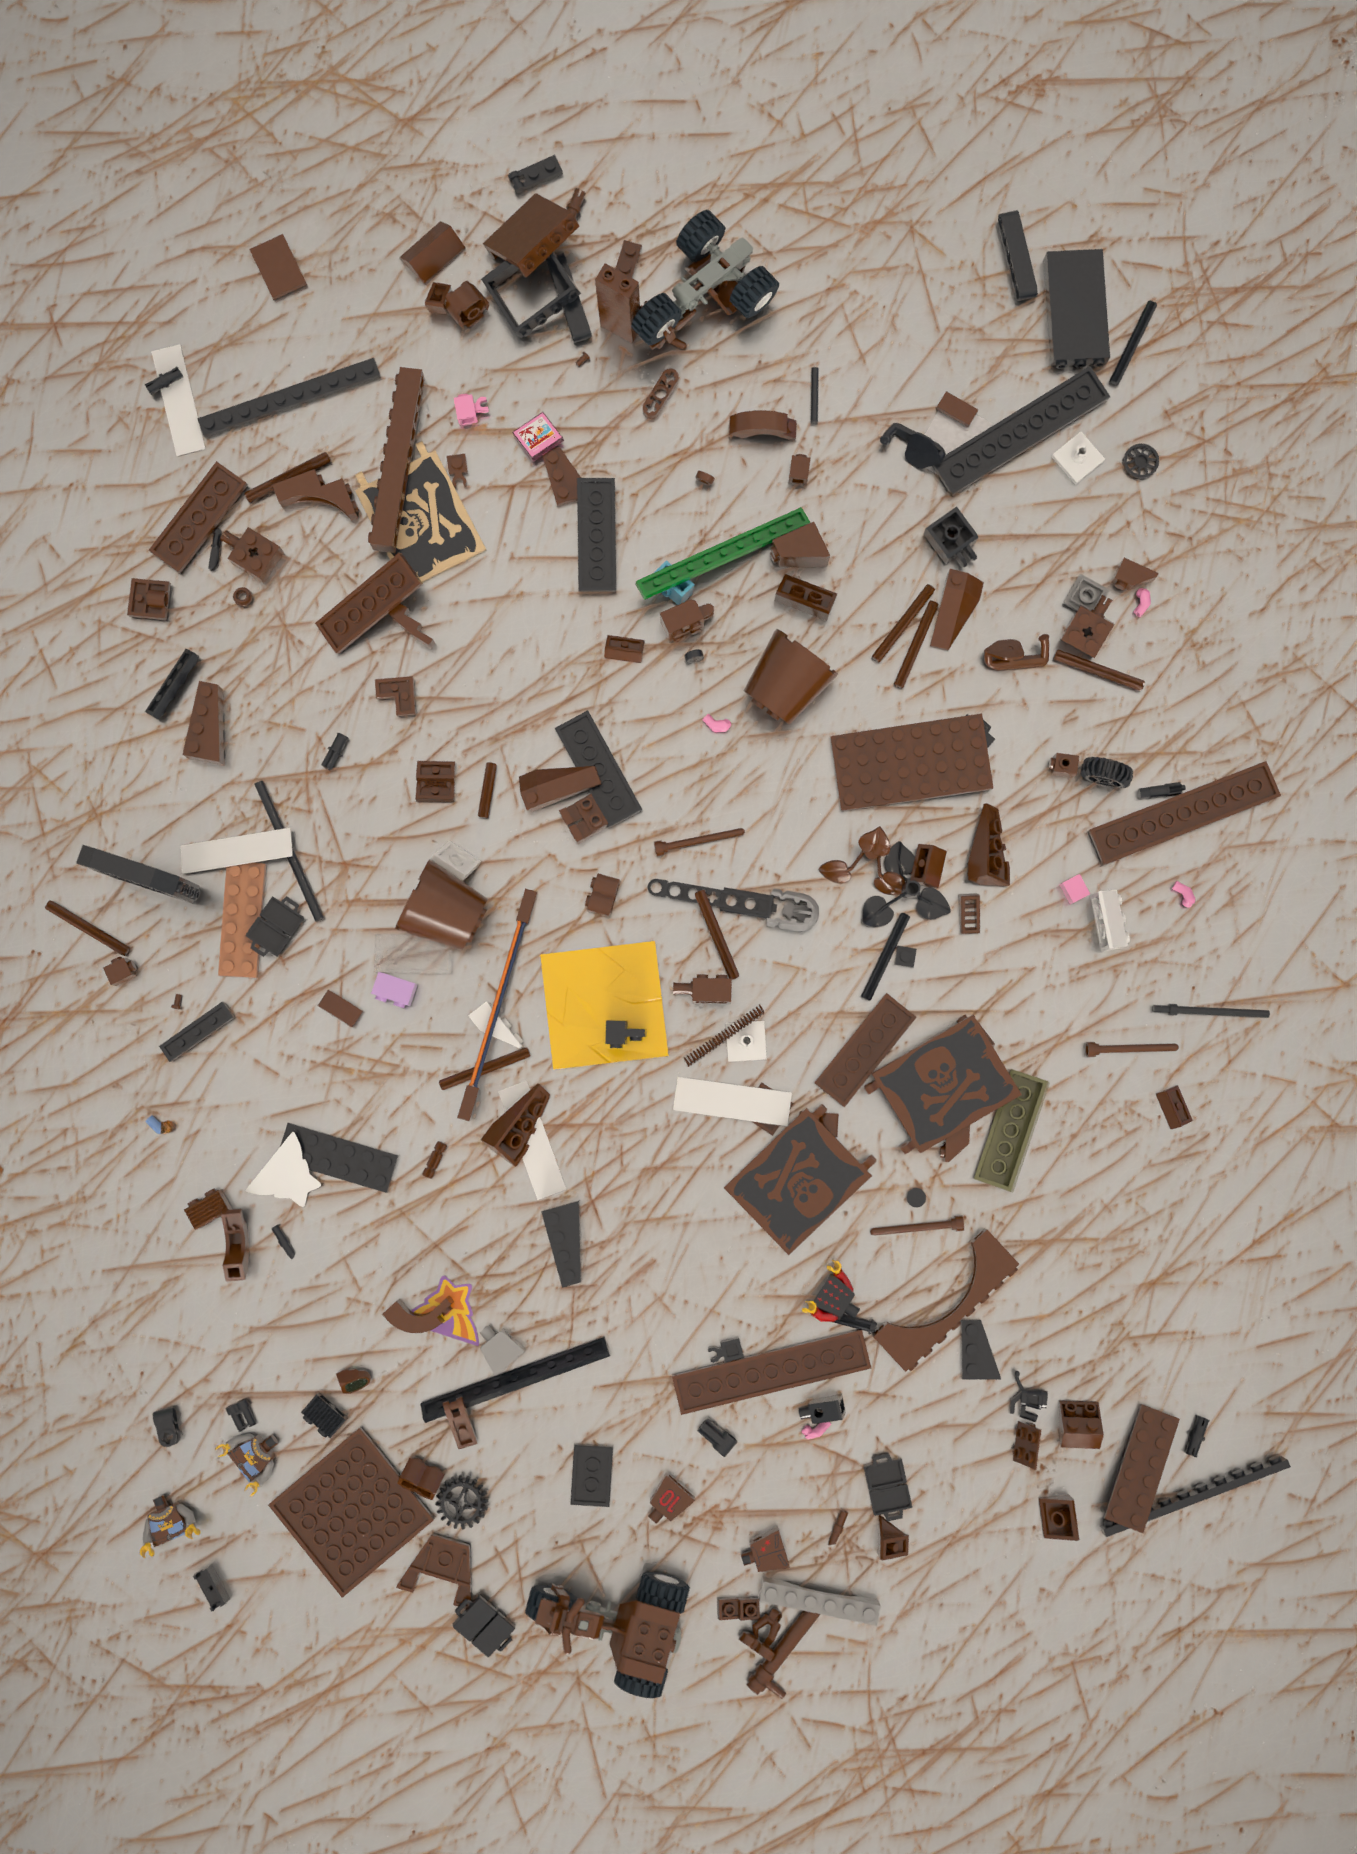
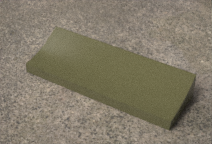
(1012, 1133)

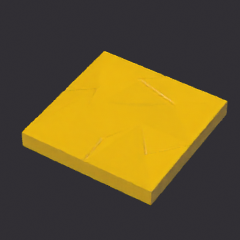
(599, 986)

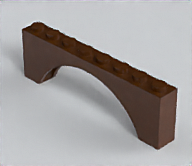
(990, 1267)

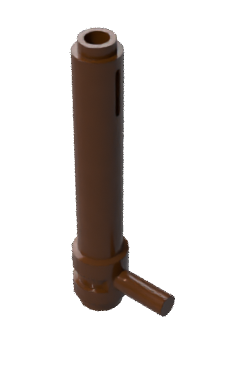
(765, 1672)

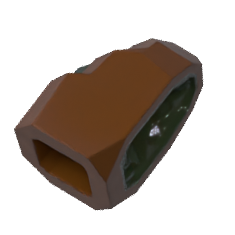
(353, 1380)

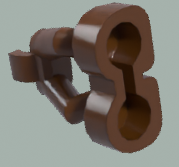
(753, 1642)

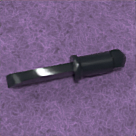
(214, 554)

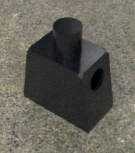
(832, 1408)

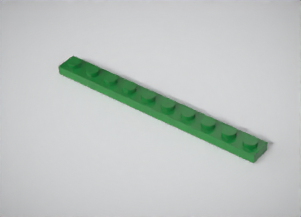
(720, 553)

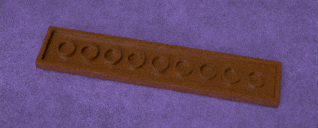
(1184, 813)
(771, 1371)

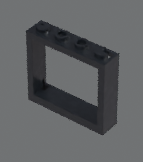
(507, 269)

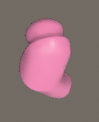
(1187, 893)

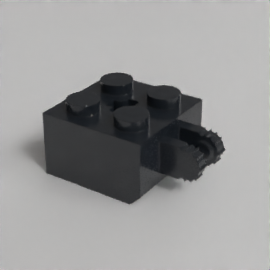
(948, 547)

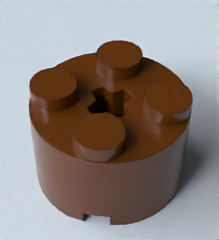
(466, 304)

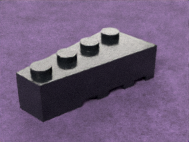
(564, 1235)

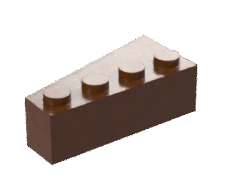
(206, 726)

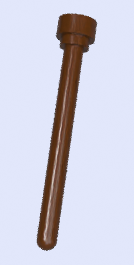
(663, 847)
(1093, 1049)
(955, 1223)

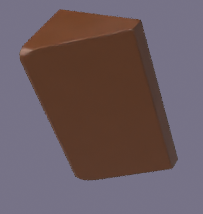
(624, 649)
(1174, 1107)

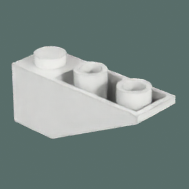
(501, 1031)

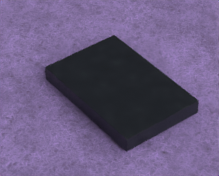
(591, 1475)

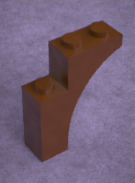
(311, 487)

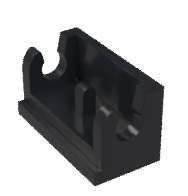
(212, 1587)

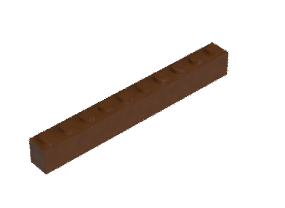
(397, 460)

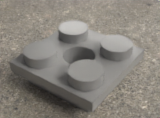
(1082, 585)

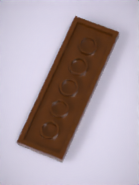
(198, 517)
(369, 603)
(865, 1050)
(1141, 1468)

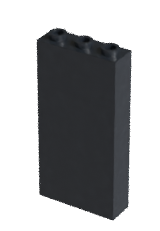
(1076, 308)

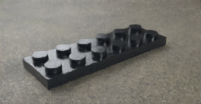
(596, 535)
(589, 748)
(344, 1158)

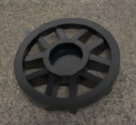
(1141, 461)

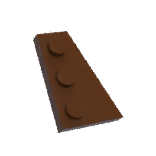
(561, 476)

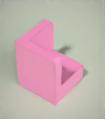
(1074, 889)

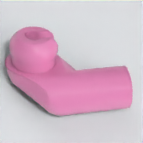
(1145, 601)
(717, 725)
(815, 1432)

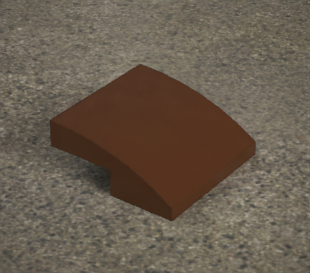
(435, 781)

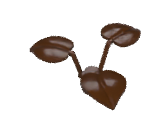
(873, 845)

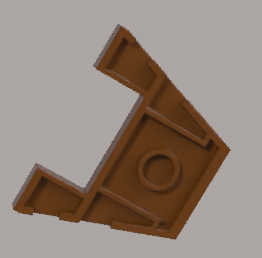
(443, 1560)

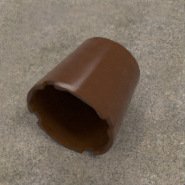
(787, 678)
(442, 908)

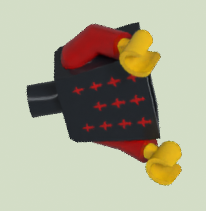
(833, 1297)

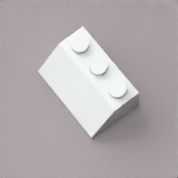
(1109, 920)

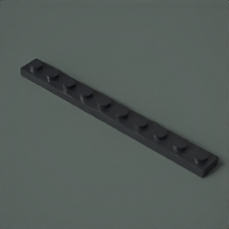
(289, 397)
(518, 1378)
(1206, 1491)

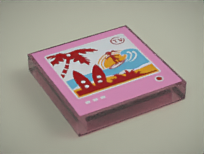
(538, 436)

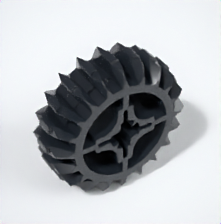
(1107, 772)
(456, 1518)

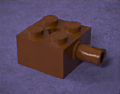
(245, 549)
(1087, 618)
(707, 989)

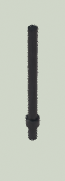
(1174, 1009)

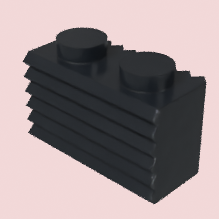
(324, 1415)

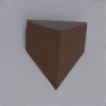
(891, 1540)

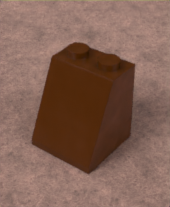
(800, 548)

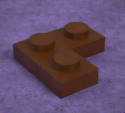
(402, 690)

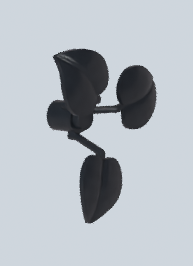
(930, 904)

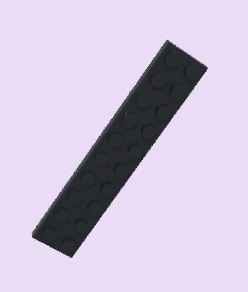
(1021, 430)

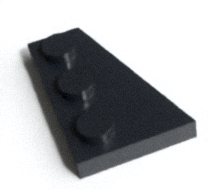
(976, 1353)

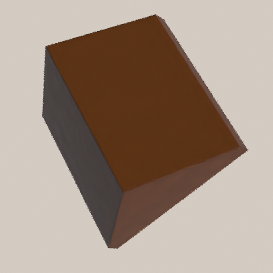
(1059, 1517)

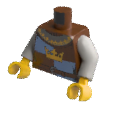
(252, 1457)
(167, 1524)

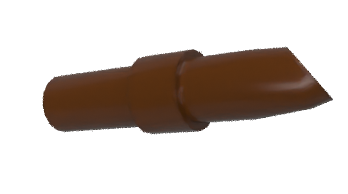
(838, 1527)

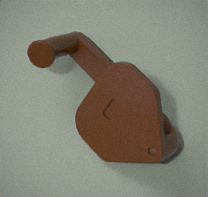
(1011, 655)

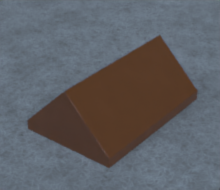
(433, 252)
(805, 597)

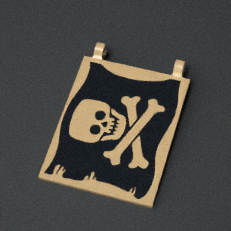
(434, 522)

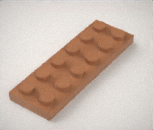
(240, 909)

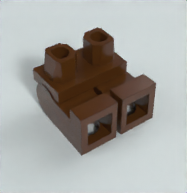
(588, 813)

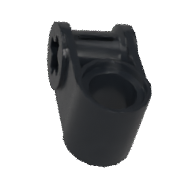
(167, 1424)

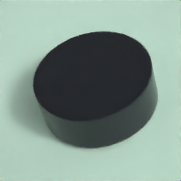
(916, 1197)

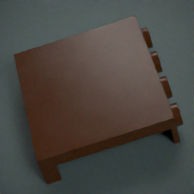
(531, 234)

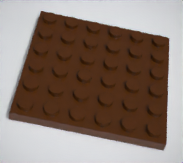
(351, 1512)

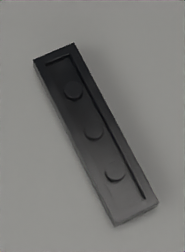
(172, 683)
(196, 1031)

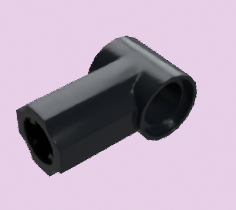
(720, 1440)

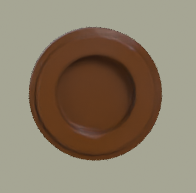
(704, 478)

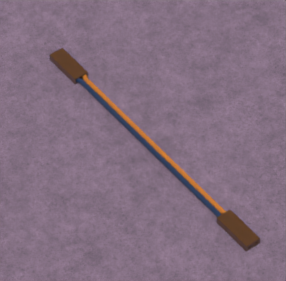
(471, 1092)

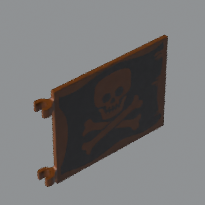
(945, 1084)
(798, 1180)

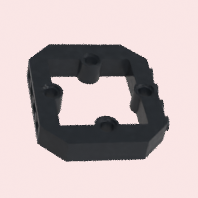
(138, 874)

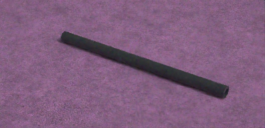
(293, 860)

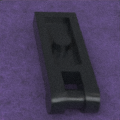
(535, 174)

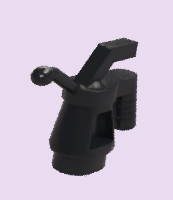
(1032, 1398)

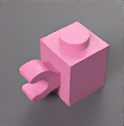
(467, 409)

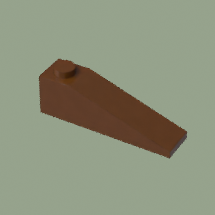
(957, 603)
(552, 785)
(987, 857)
(512, 1130)

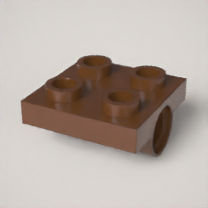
(149, 599)

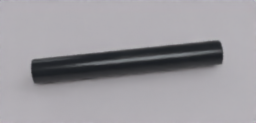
(814, 394)

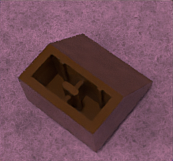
(1080, 1425)

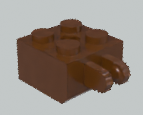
(685, 619)

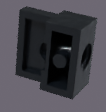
(617, 1033)

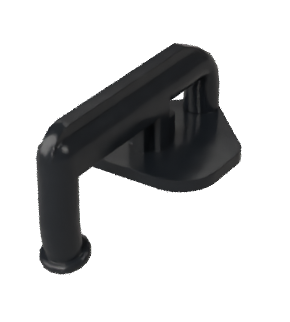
(920, 450)

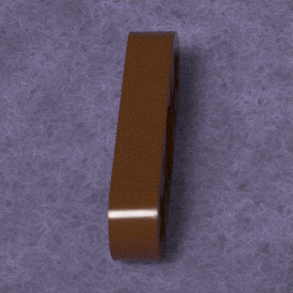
(662, 401)

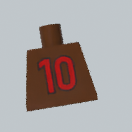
(669, 1499)

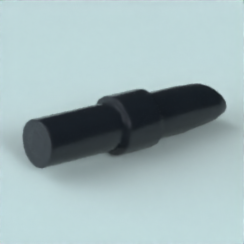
(283, 1241)

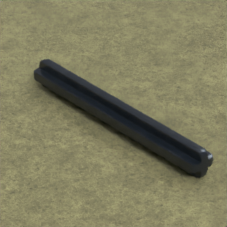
(1133, 342)
(885, 956)

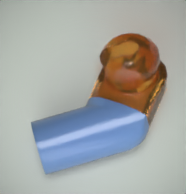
(160, 1127)

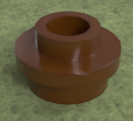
(237, 594)

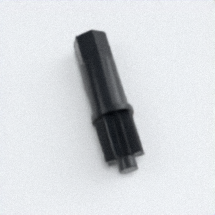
(1161, 790)

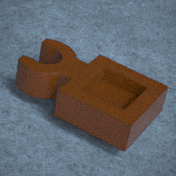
(457, 467)

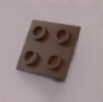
(1027, 1444)

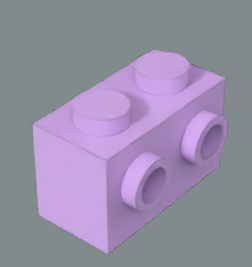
(394, 989)

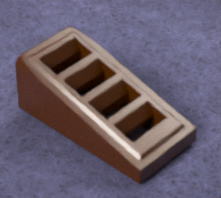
(962, 913)

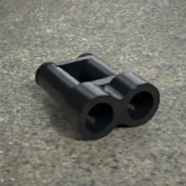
(241, 1407)

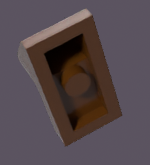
(435, 300)

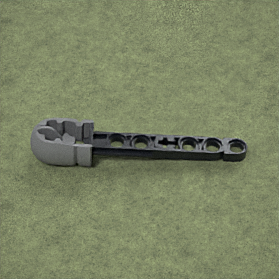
(763, 908)

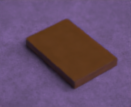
(278, 266)

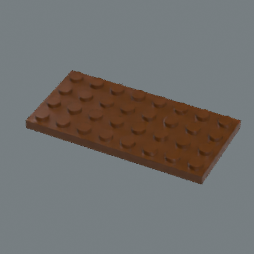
(911, 762)

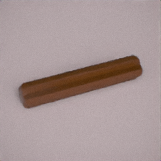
(487, 790)

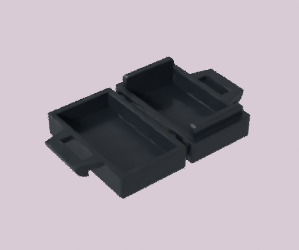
(279, 919)
(887, 1495)
(483, 1625)

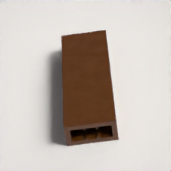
(617, 301)

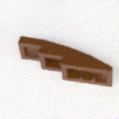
(412, 627)

